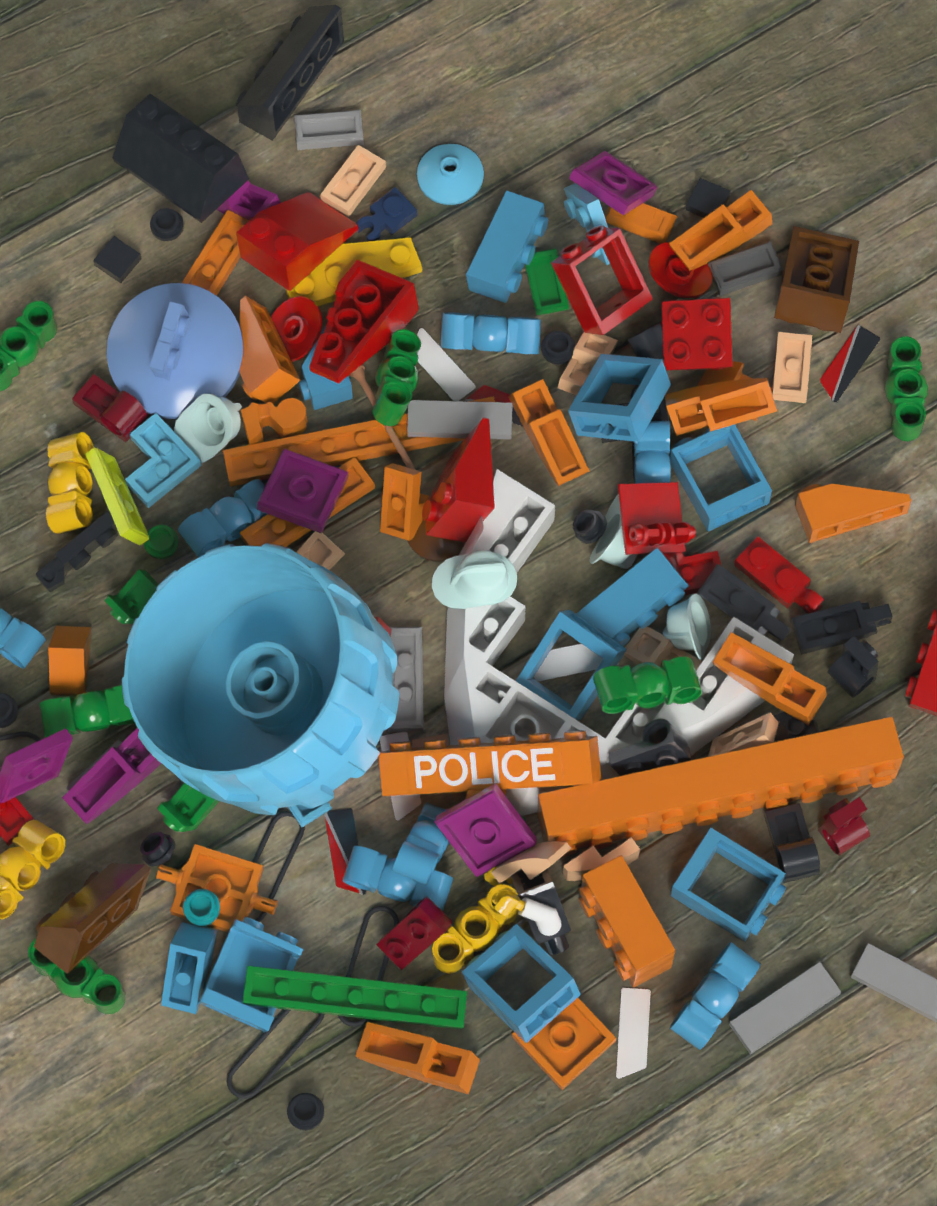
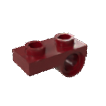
(113, 410)
(844, 825)
(414, 933)

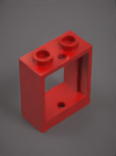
(619, 307)

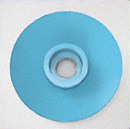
(453, 186)

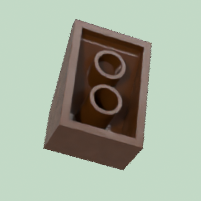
(817, 279)

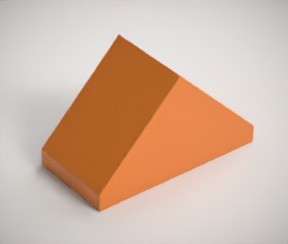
(69, 660)

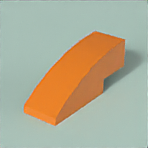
(722, 231)
(719, 404)
(549, 432)
(770, 678)
(418, 1057)

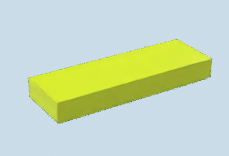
(117, 496)

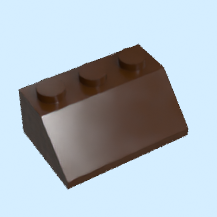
(91, 914)

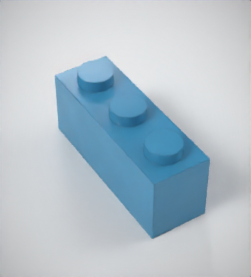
(507, 247)
(635, 598)

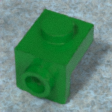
(132, 598)
(186, 809)

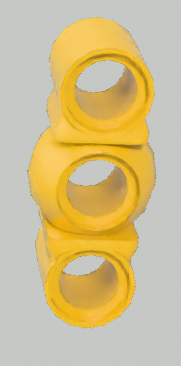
(69, 483)
(22, 864)
(468, 944)

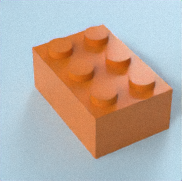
(626, 922)

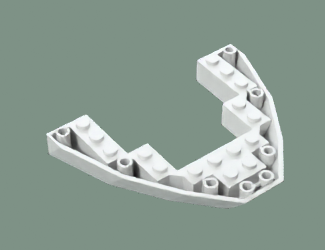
(491, 704)

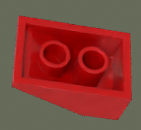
(293, 238)
(463, 488)

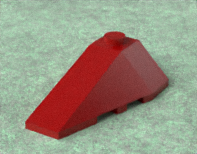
(362, 319)

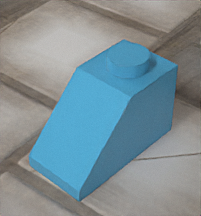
(321, 390)
(188, 967)

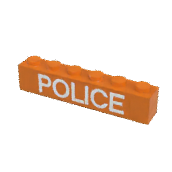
(480, 765)

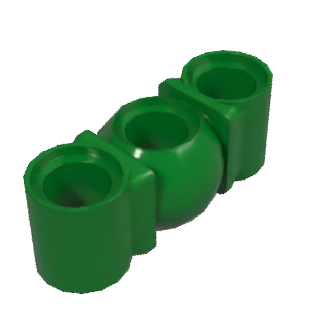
(25, 332)
(907, 374)
(396, 377)
(647, 685)
(85, 712)
(87, 988)

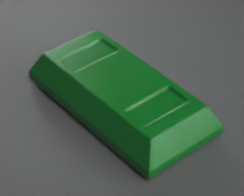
(544, 284)

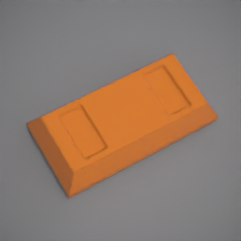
(644, 221)

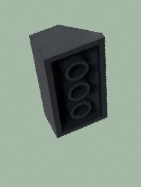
(292, 70)
(178, 158)

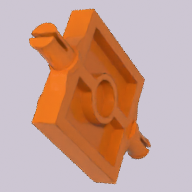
(227, 876)

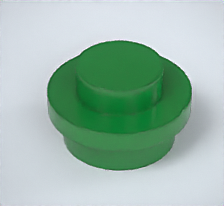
(162, 542)

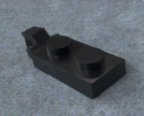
(78, 552)
(742, 602)
(838, 625)

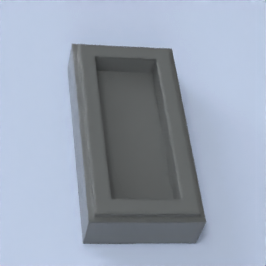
(745, 268)

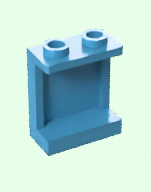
(246, 947)

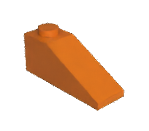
(265, 362)
(843, 508)

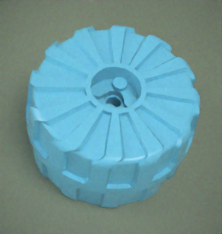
(206, 669)

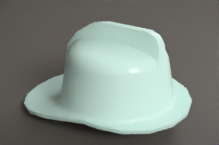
(208, 425)
(611, 545)
(474, 580)
(689, 625)

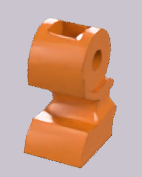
(286, 419)

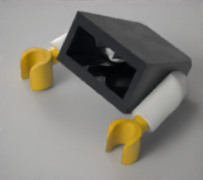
(536, 902)

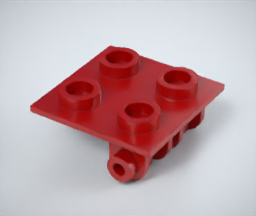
(697, 334)
(653, 518)

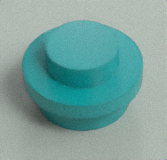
(201, 907)

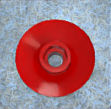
(674, 276)
(298, 325)

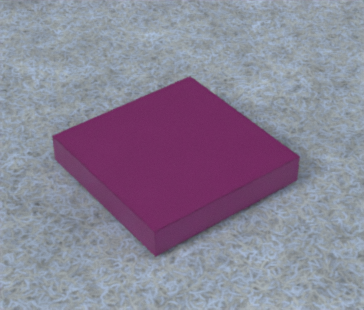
(613, 182)
(302, 490)
(33, 765)
(485, 830)

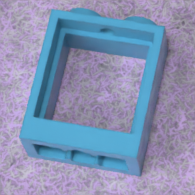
(627, 422)
(734, 505)
(586, 635)
(717, 843)
(539, 1008)

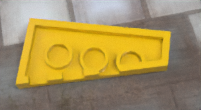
(391, 255)

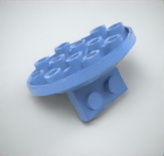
(174, 348)

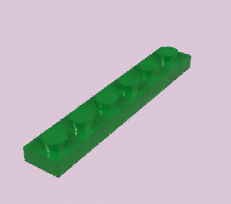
(354, 997)

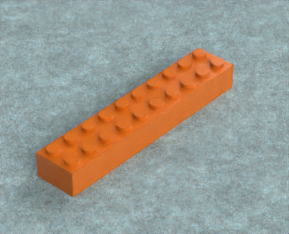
(722, 786)

